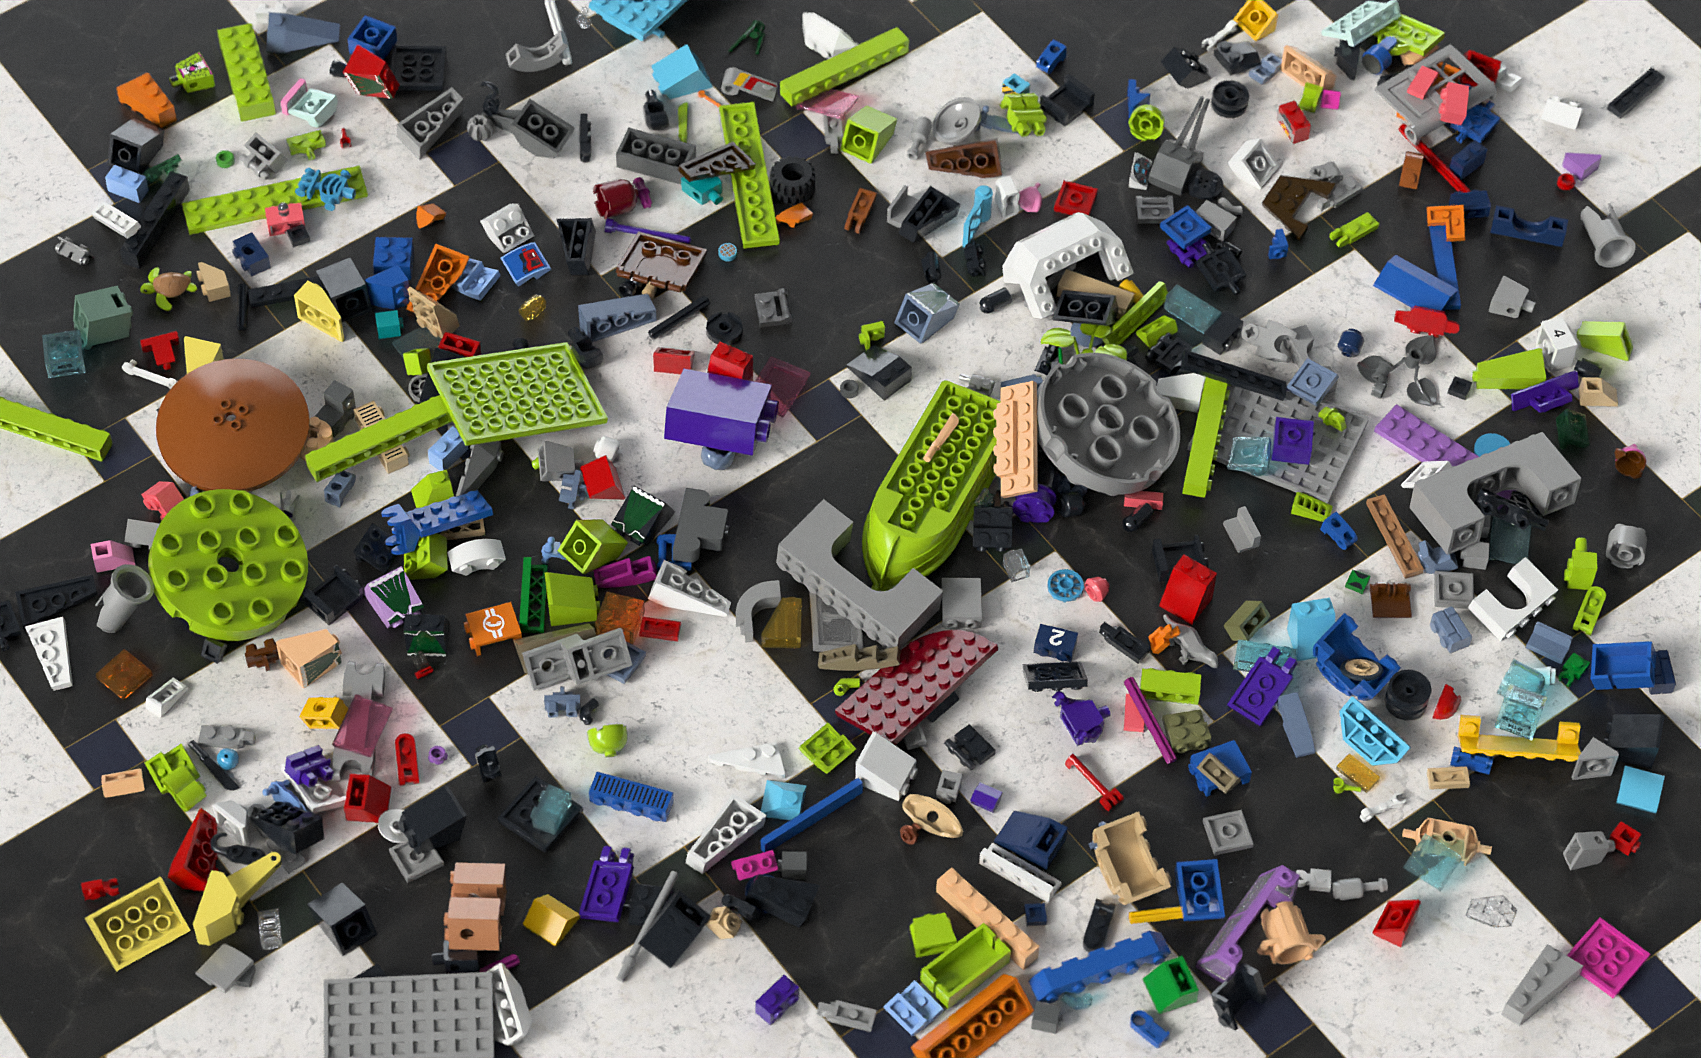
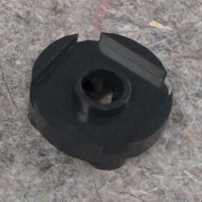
(719, 320)

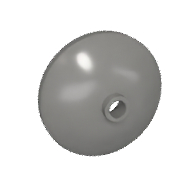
(957, 120)

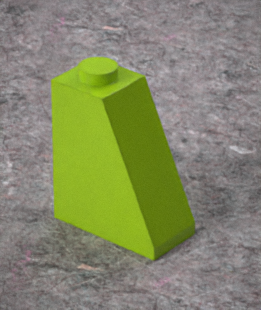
(1606, 338)

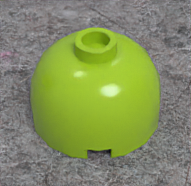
(1146, 122)
(608, 739)

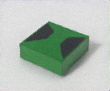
(1357, 581)

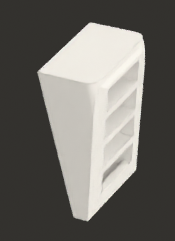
(160, 707)

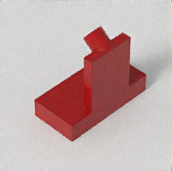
(161, 348)

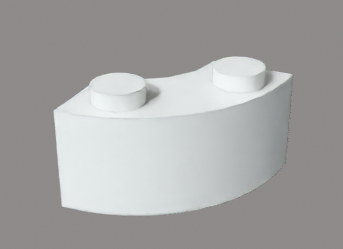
(476, 556)

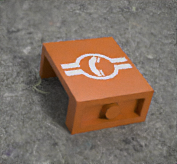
(491, 626)

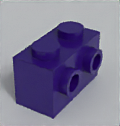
(777, 1000)

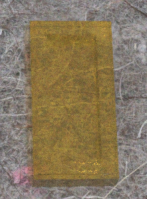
(1358, 773)

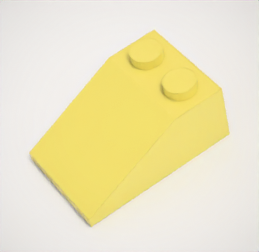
(317, 310)

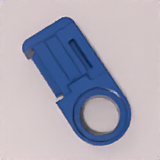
(1150, 1030)

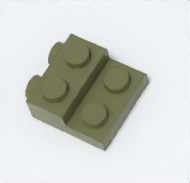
(1186, 731)

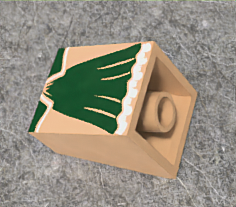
(309, 655)

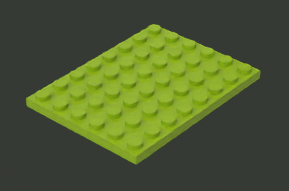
(516, 393)

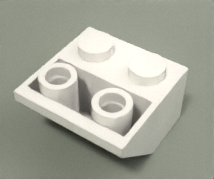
(1562, 112)
(507, 227)

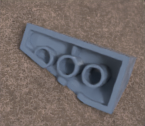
(295, 32)

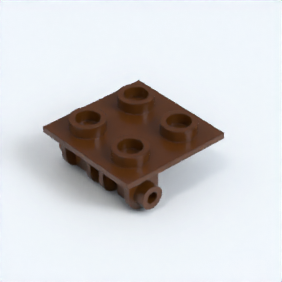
(1390, 600)

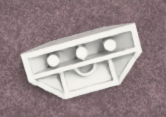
(825, 36)
(510, 1009)

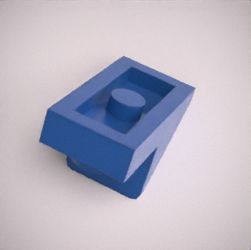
(1135, 98)

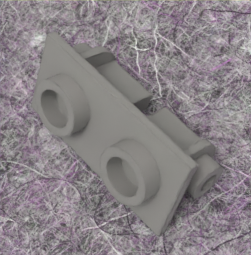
(80, 253)

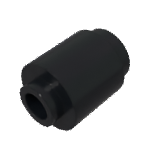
(1588, 368)

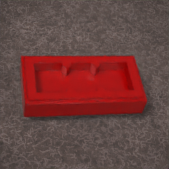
(660, 629)

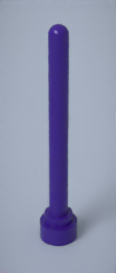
(612, 226)

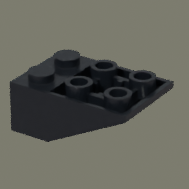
(289, 826)
(674, 928)

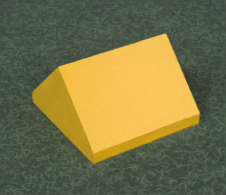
(1257, 19)
(550, 919)

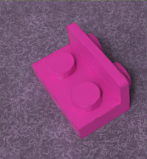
(755, 865)

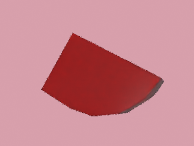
(1447, 704)

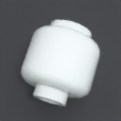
(608, 447)

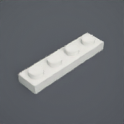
(116, 220)

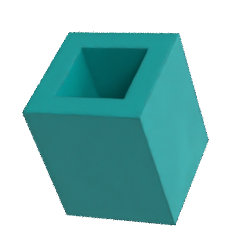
(388, 324)

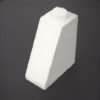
(1182, 390)

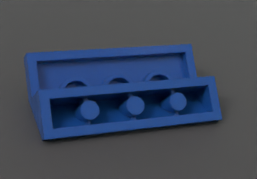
(1414, 285)

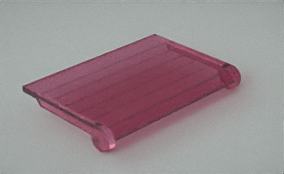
(830, 103)
(362, 726)

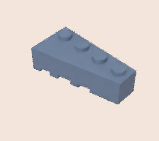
(615, 316)

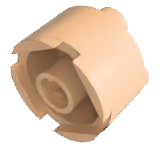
(319, 436)

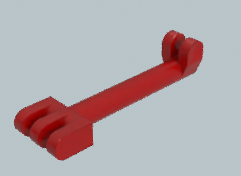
(1107, 796)

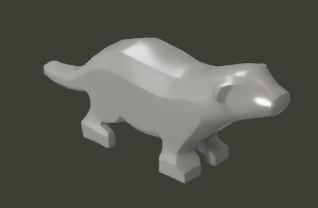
(1191, 645)

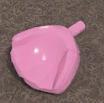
(1030, 199)

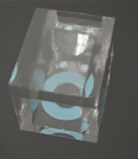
(1016, 565)

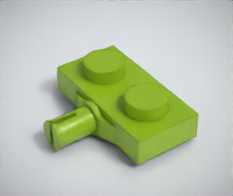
(306, 143)

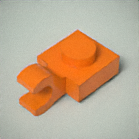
(1160, 638)

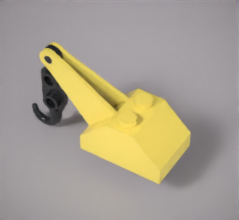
(225, 896)

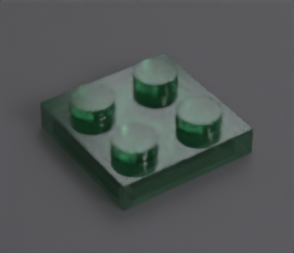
(155, 172)

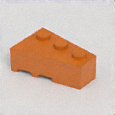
(148, 99)

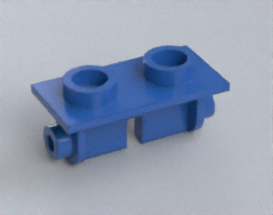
(1478, 762)

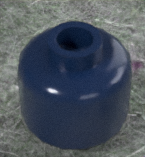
(1350, 342)

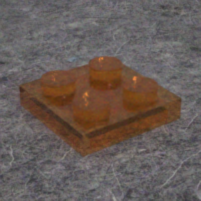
(124, 674)

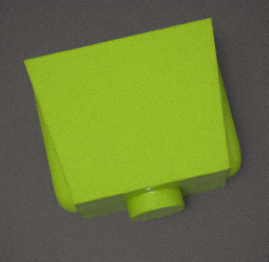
(932, 934)

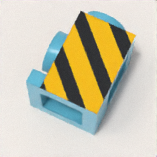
(1015, 85)

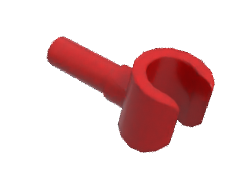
(344, 139)

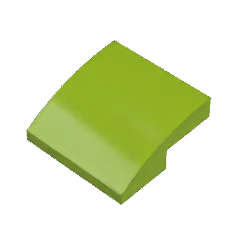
(827, 748)
(163, 764)

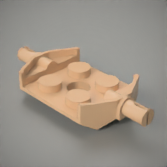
(1464, 837)

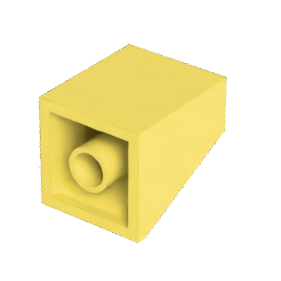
(201, 352)

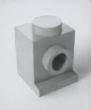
(949, 786)

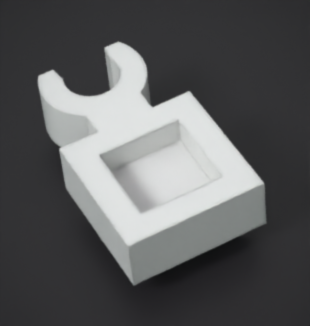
(1317, 879)

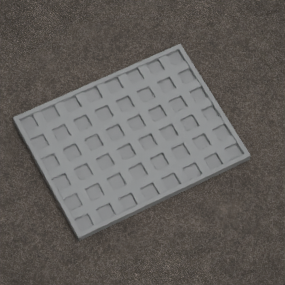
(1255, 416)
(409, 1016)

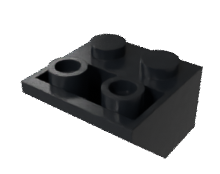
(1185, 68)

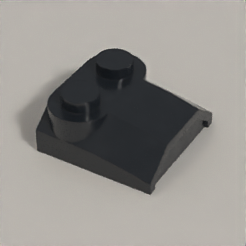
(1237, 56)

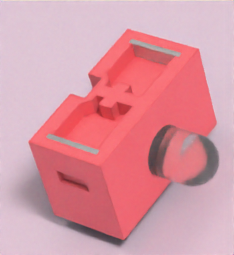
(283, 217)

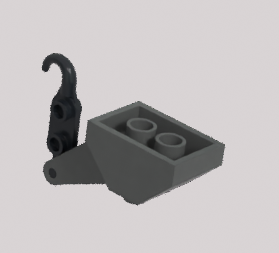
(533, 126)

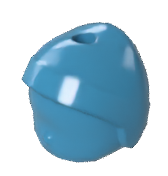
(227, 759)

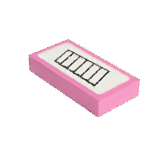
(293, 95)

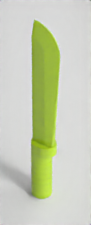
(682, 121)

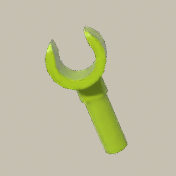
(1339, 789)

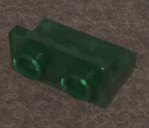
(1572, 429)

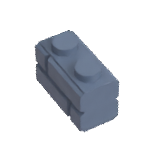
(1450, 629)

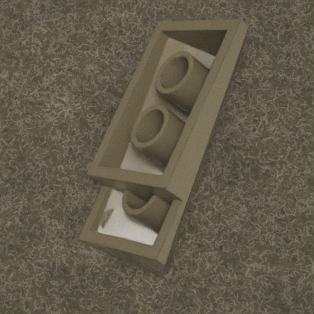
(528, 643)

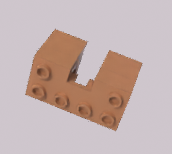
(476, 906)

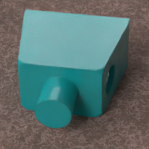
(703, 190)

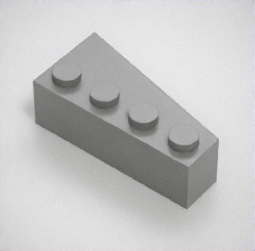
(428, 123)
(1542, 982)

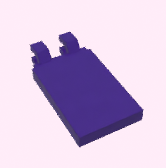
(1262, 687)
(608, 886)

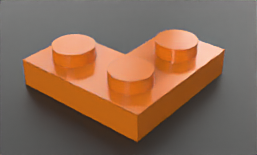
(1451, 217)

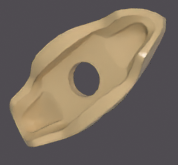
(919, 807)

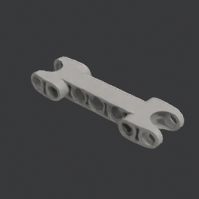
(368, 687)

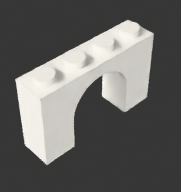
(1504, 621)

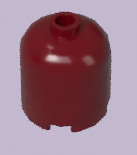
(615, 198)

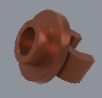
(909, 833)

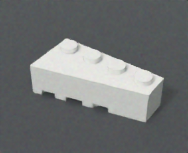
(727, 830)

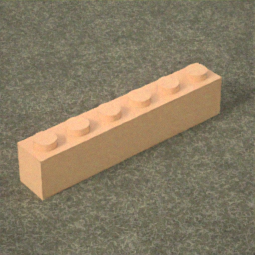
(979, 910)

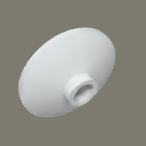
(389, 823)

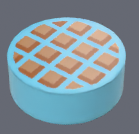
(727, 252)

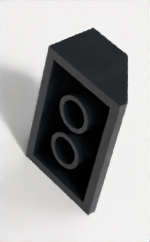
(1086, 308)

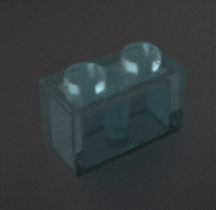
(551, 809)

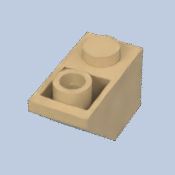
(214, 282)
(1597, 393)

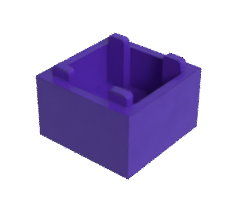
(1292, 440)

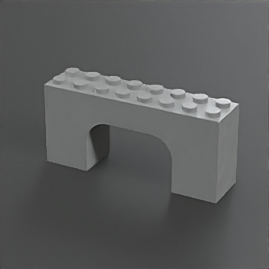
(1529, 466)
(885, 616)

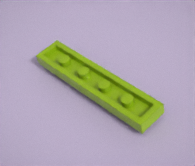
(1137, 314)

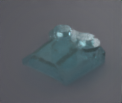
(1250, 455)

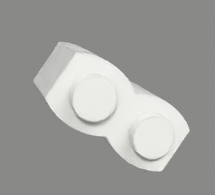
(1007, 196)

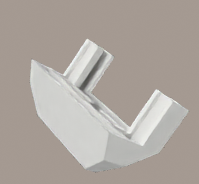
(1057, 248)

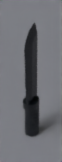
(214, 768)

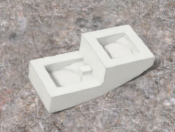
(1507, 80)

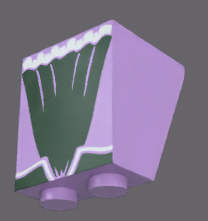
(393, 597)

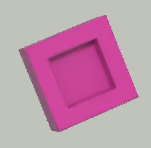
(1330, 99)

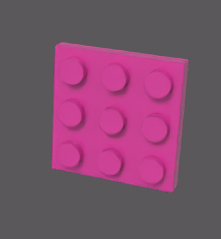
(1608, 957)

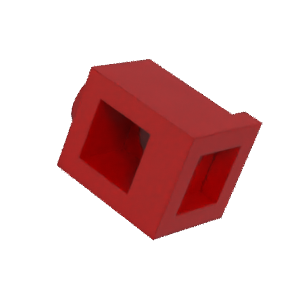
(1626, 838)

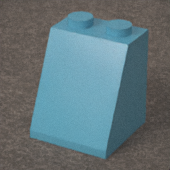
(680, 74)
(1308, 624)

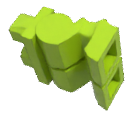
(1024, 113)

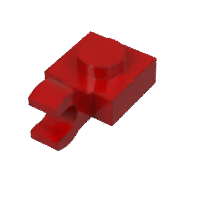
(97, 888)

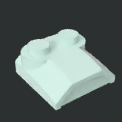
(315, 107)

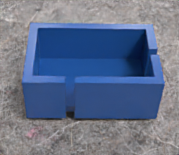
(1623, 665)

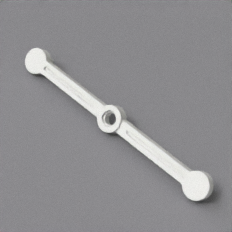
(131, 369)

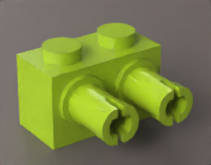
(1581, 567)

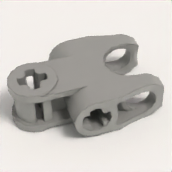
(1269, 339)

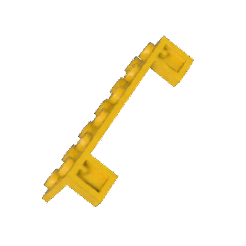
(1564, 747)

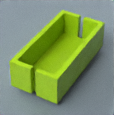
(965, 966)

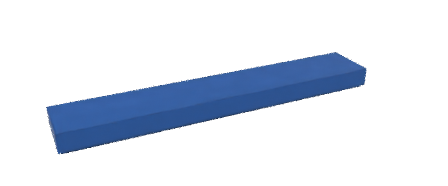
(1444, 262)
(811, 815)

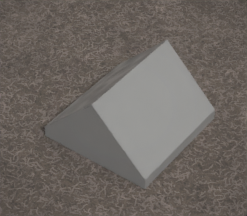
(1595, 761)

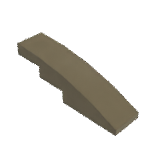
(859, 659)

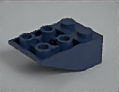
(1032, 837)

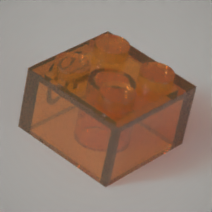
(620, 612)

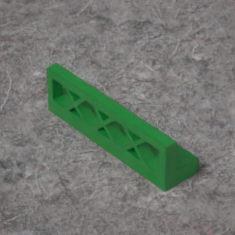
(526, 594)

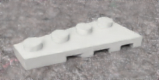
(52, 650)

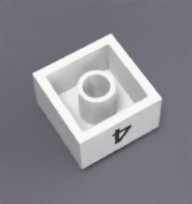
(1556, 344)

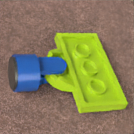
(1398, 38)

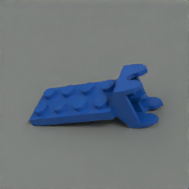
(433, 519)

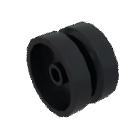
(1407, 694)

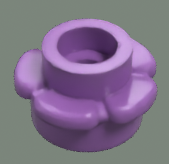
(437, 750)

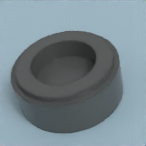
(849, 389)

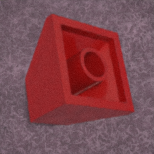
(1485, 64)

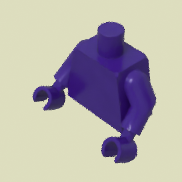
(1081, 718)

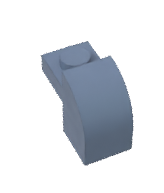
(1436, 559)

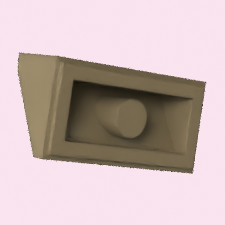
(1218, 773)

